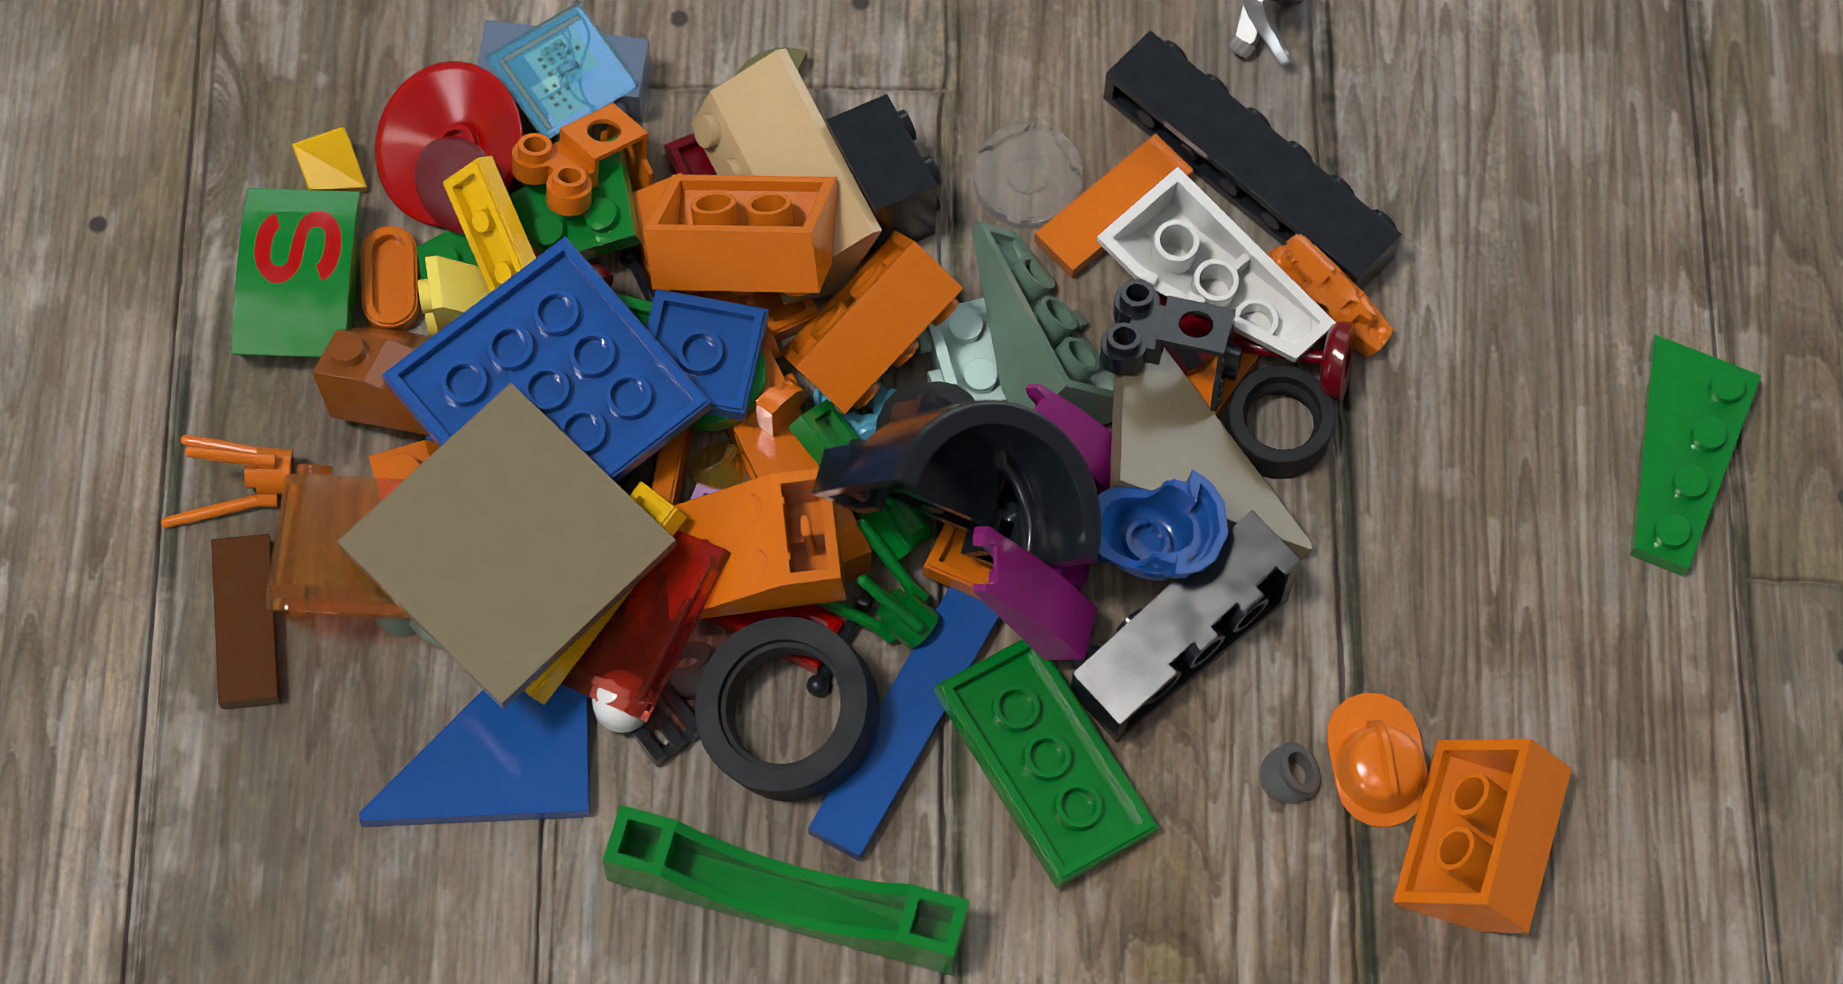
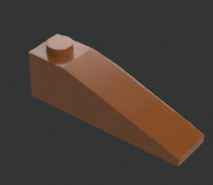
(353, 380)

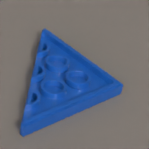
(495, 766)

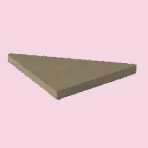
(1168, 430)

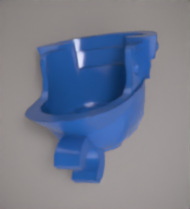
(1163, 529)

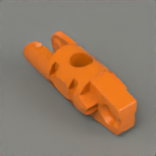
(1333, 291)

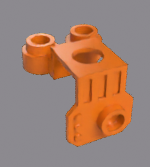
(572, 163)

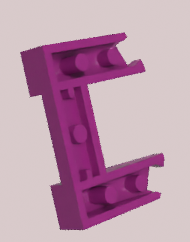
(1026, 593)

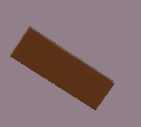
(242, 626)

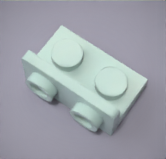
(963, 351)

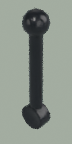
(630, 258)
(818, 684)

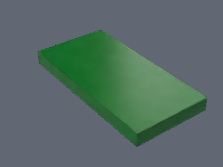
(1045, 761)

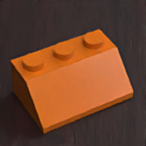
(742, 234)
(873, 322)
(1483, 833)

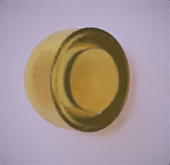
(725, 473)

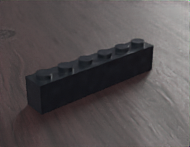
(1247, 159)

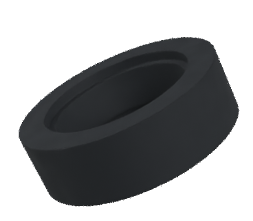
(733, 666)

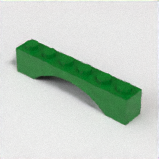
(867, 915)

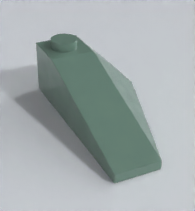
(1033, 331)

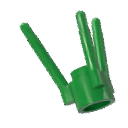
(901, 613)

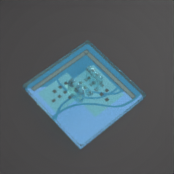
(562, 70)

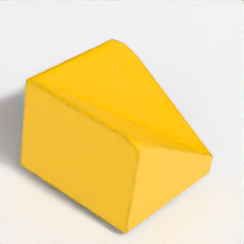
(329, 162)

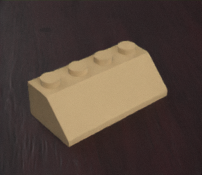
(771, 127)

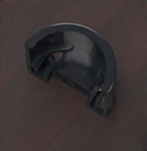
(954, 466)

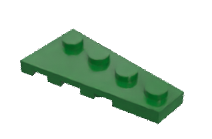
(602, 229)
(1687, 441)

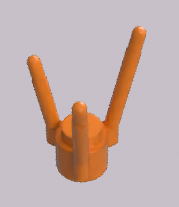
(263, 470)

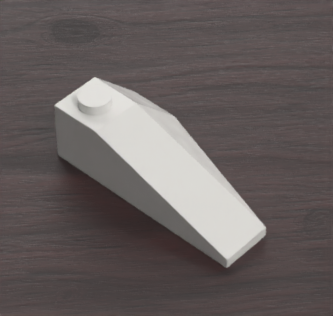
(1201, 255)

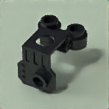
(1151, 326)

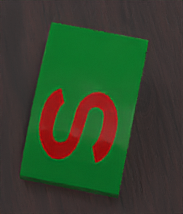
(295, 271)

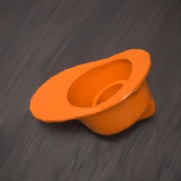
(1377, 759)

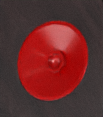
(437, 103)

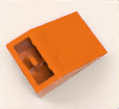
(779, 544)

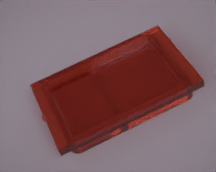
(650, 629)

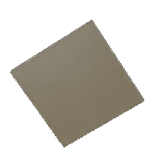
(507, 545)

